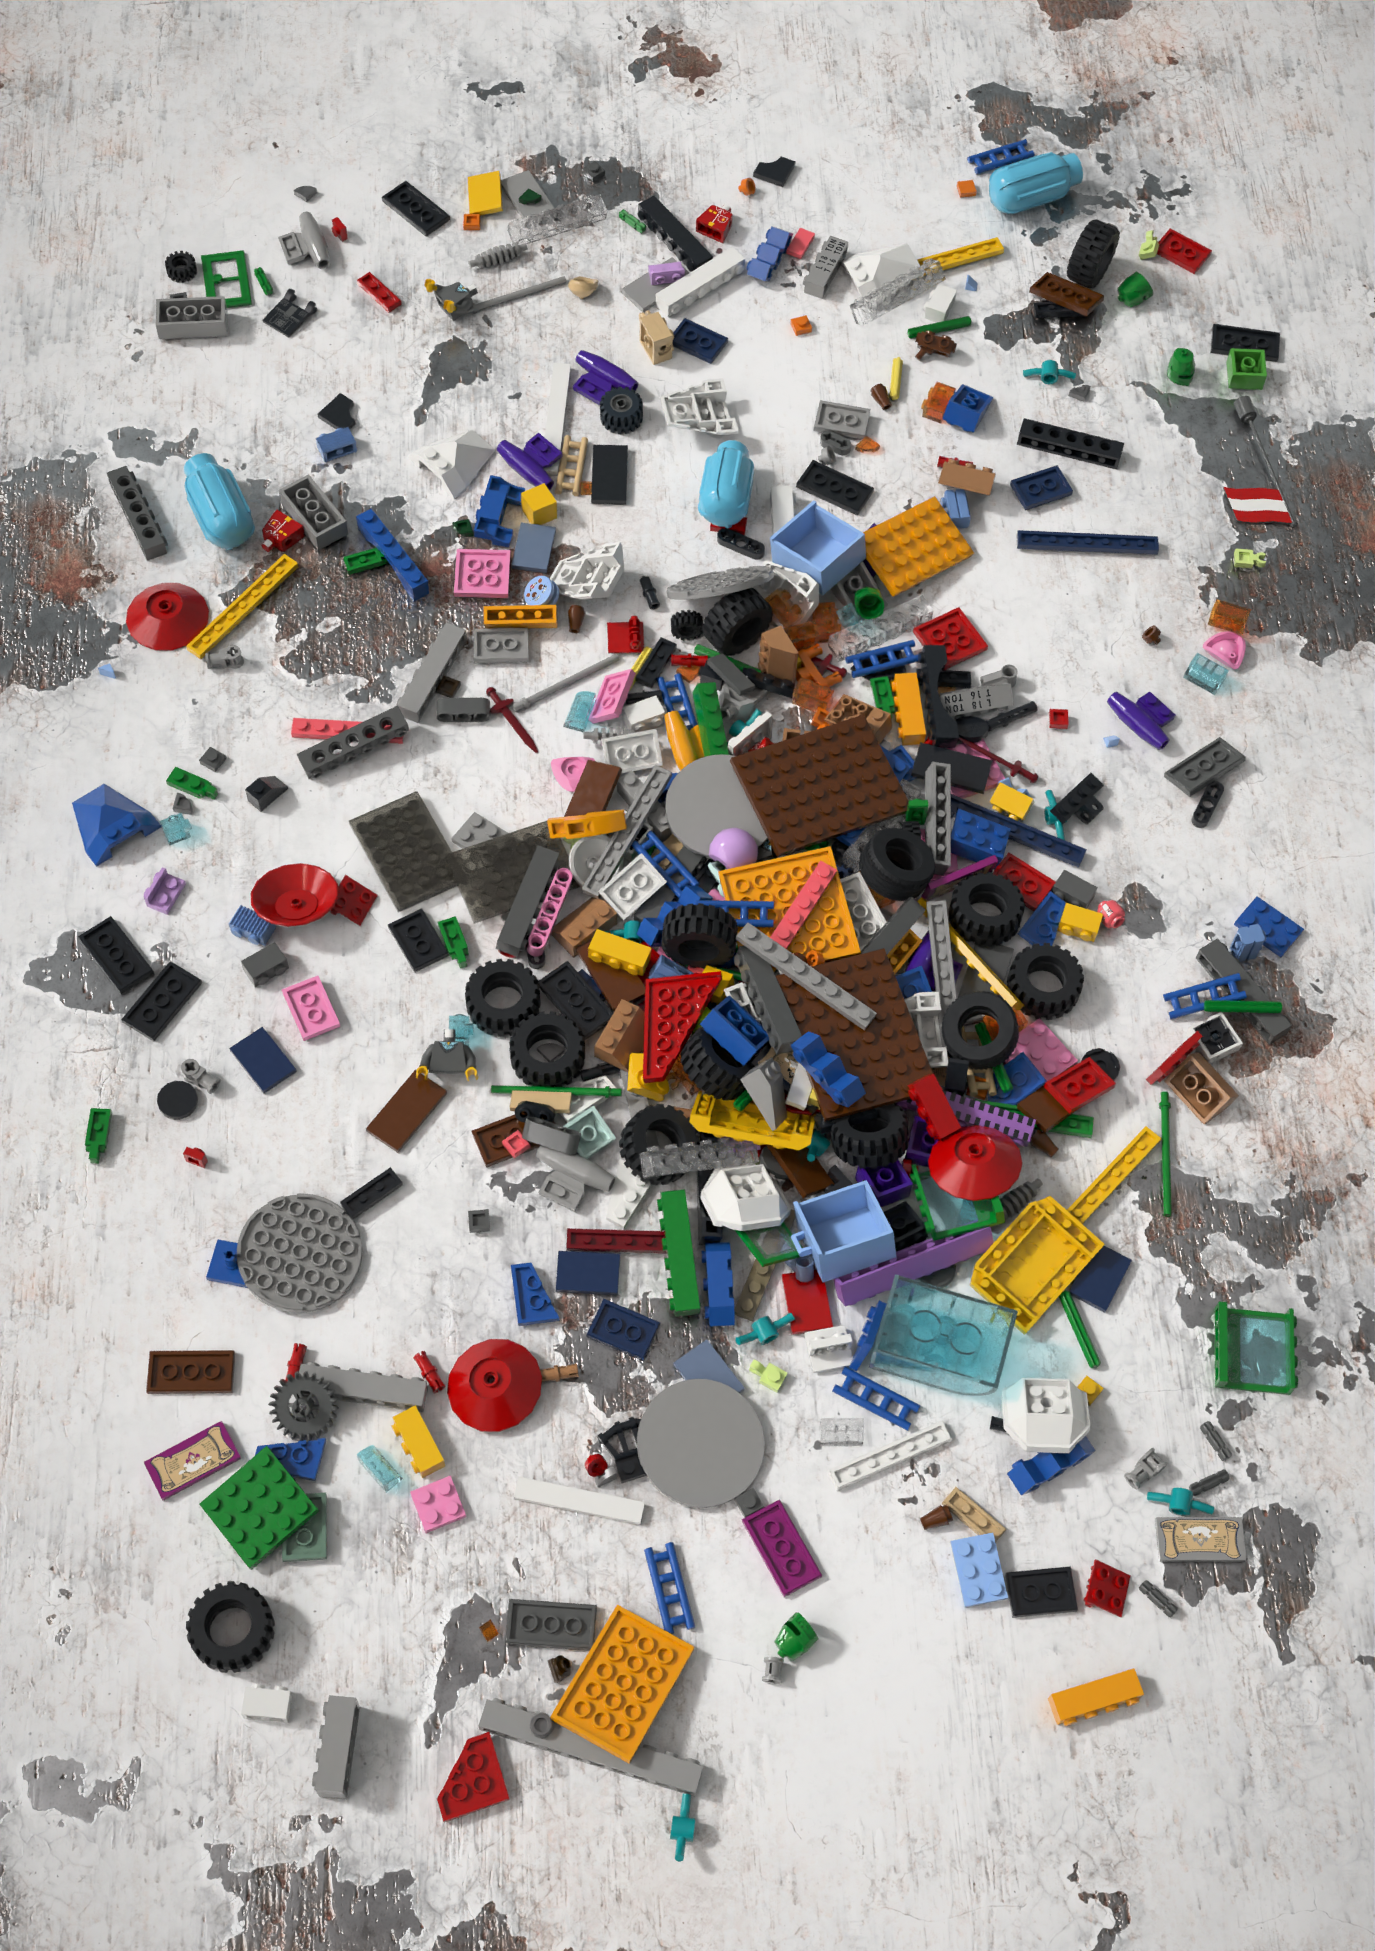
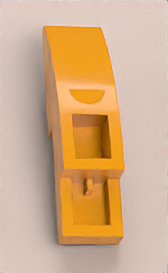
(587, 825)

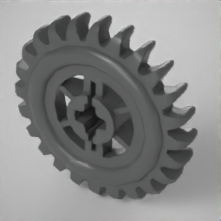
(294, 1387)

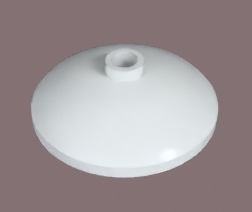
(583, 852)

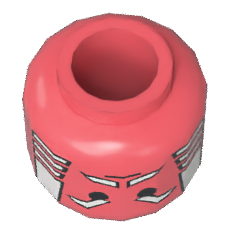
(1112, 913)

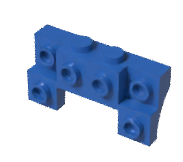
(493, 508)

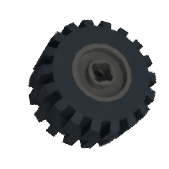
(621, 410)

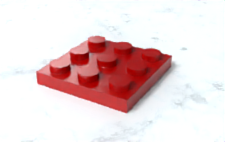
(954, 632)

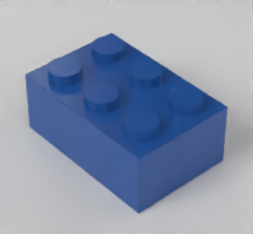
(977, 837)
(735, 1030)

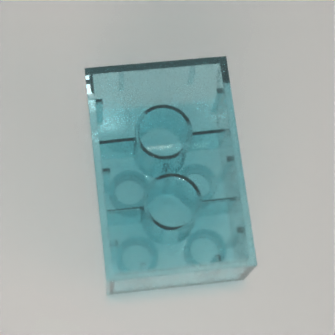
(943, 1338)

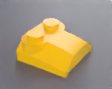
(636, 1084)

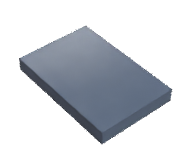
(533, 547)
(706, 1363)

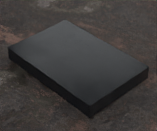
(418, 940)
(1041, 1592)

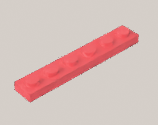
(328, 728)
(803, 904)

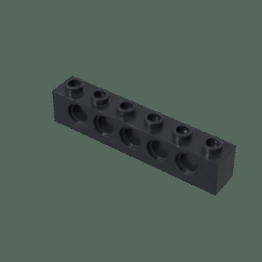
(1070, 443)

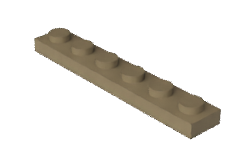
(757, 1284)

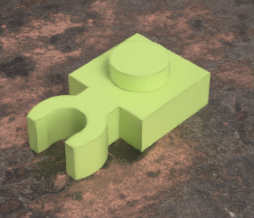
(1245, 558)

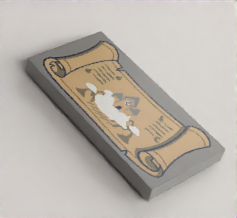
(1200, 1539)

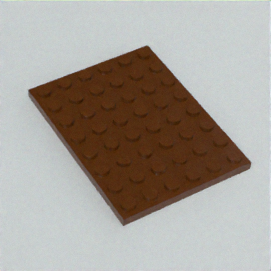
(820, 785)
(884, 1054)

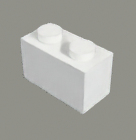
(940, 303)
(643, 714)
(267, 1703)

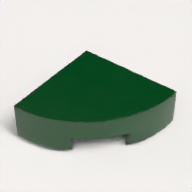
(529, 197)
(463, 528)

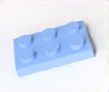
(979, 1570)

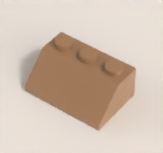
(967, 477)
(778, 654)
(582, 923)
(621, 1036)
(1201, 1087)

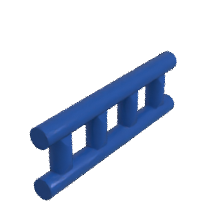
(977, 158)
(877, 667)
(683, 697)
(665, 853)
(744, 906)
(1193, 992)
(888, 1394)
(680, 1596)

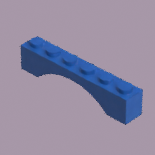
(408, 573)

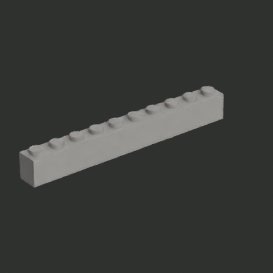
(646, 1765)

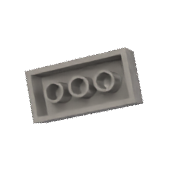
(191, 317)
(314, 511)
(337, 1747)

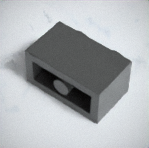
(1074, 890)
(265, 964)

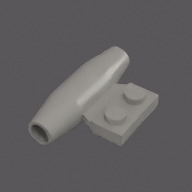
(309, 241)
(571, 1173)

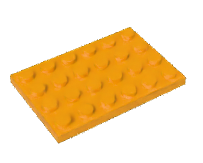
(915, 546)
(622, 1683)

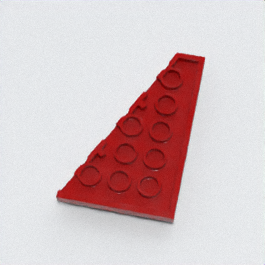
(671, 1015)

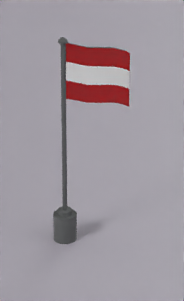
(1257, 504)

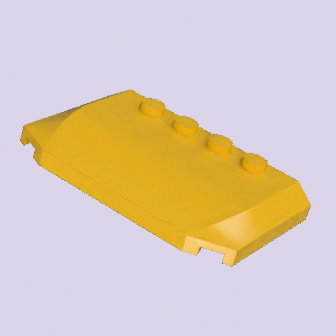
(723, 1120)
(1034, 1260)

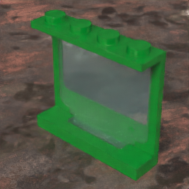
(952, 1215)
(1255, 1350)

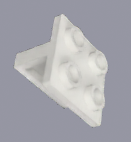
(829, 1348)

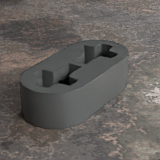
(835, 442)

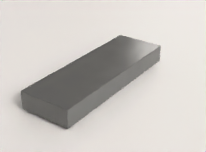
(731, 674)

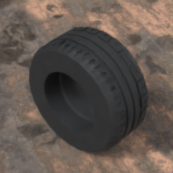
(888, 878)
(980, 1004)

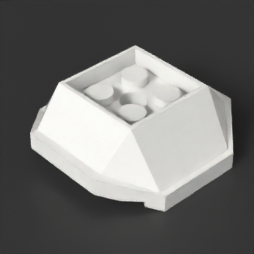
(744, 1198)
(1045, 1414)

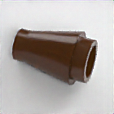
(881, 396)
(575, 615)
(1043, 1143)
(937, 1517)

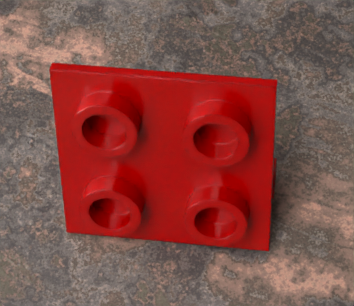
(625, 636)
(353, 900)
(1107, 1588)

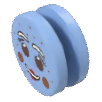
(541, 591)

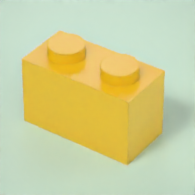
(1011, 802)
(1080, 922)

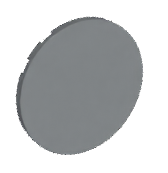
(720, 583)
(707, 800)
(299, 1253)
(700, 1443)

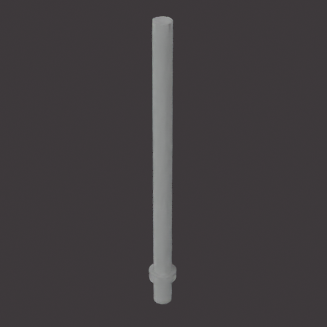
(517, 294)
(525, 702)

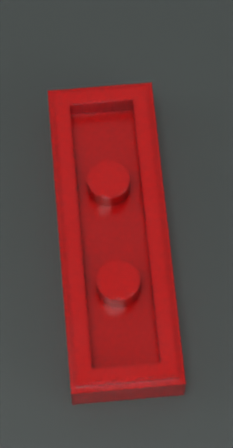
(379, 292)

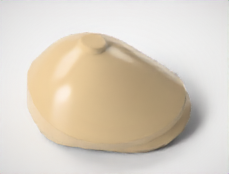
(582, 286)

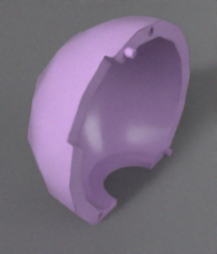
(734, 848)

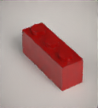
(933, 1106)

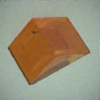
(586, 487)
(488, 1630)

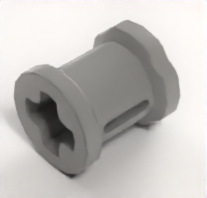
(772, 1670)

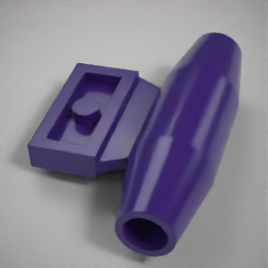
(601, 377)
(532, 460)
(1143, 717)
(923, 958)

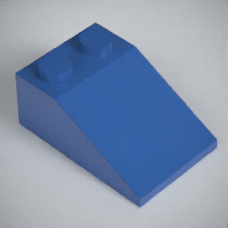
(967, 408)

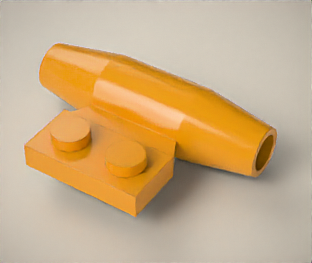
(684, 743)

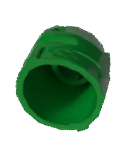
(1134, 290)
(1182, 364)
(869, 602)
(795, 1637)

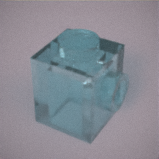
(849, 616)
(176, 828)
(463, 1027)

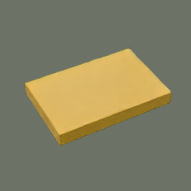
(485, 193)

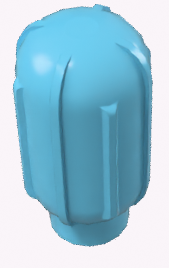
(1034, 181)
(726, 484)
(217, 502)

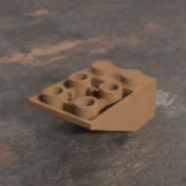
(850, 707)

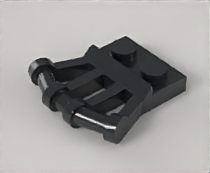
(627, 1461)

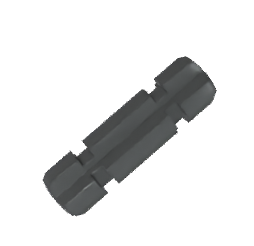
(1215, 1441)
(1209, 1482)
(1158, 1598)

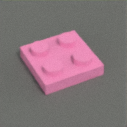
(438, 1504)

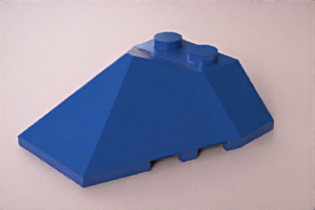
(109, 819)

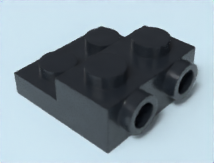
(906, 1226)

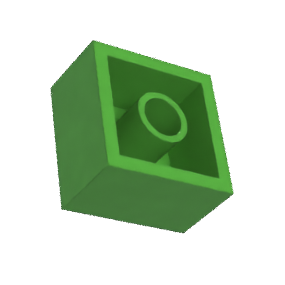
(1246, 369)

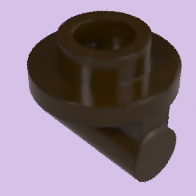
(559, 1667)

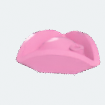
(1226, 648)
(569, 770)

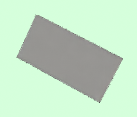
(517, 185)
(641, 291)

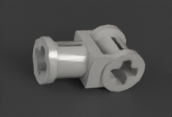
(225, 658)
(199, 1076)
(1148, 1466)

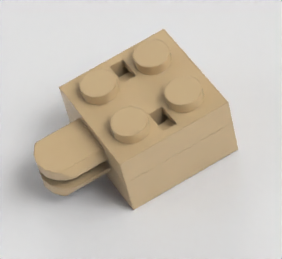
(656, 337)

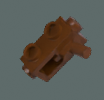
(930, 343)

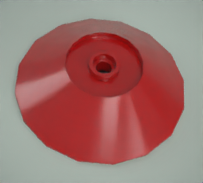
(170, 627)
(294, 894)
(975, 1175)
(500, 1403)

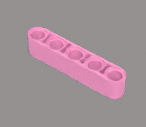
(548, 920)

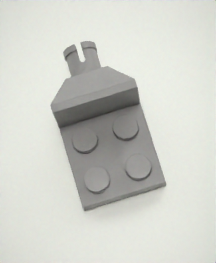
(739, 707)

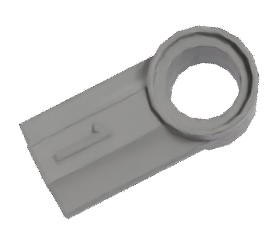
(1001, 676)

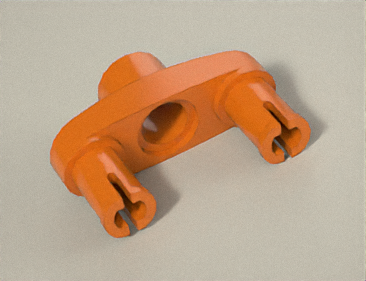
(809, 670)

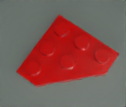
(473, 1781)

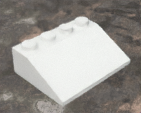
(863, 909)

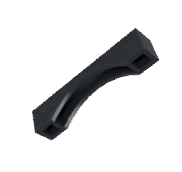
(942, 726)
(706, 1230)

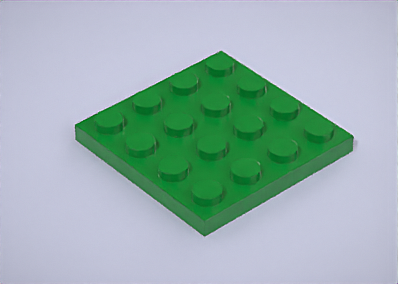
(259, 1507)

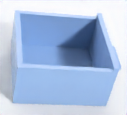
(818, 546)
(843, 1231)

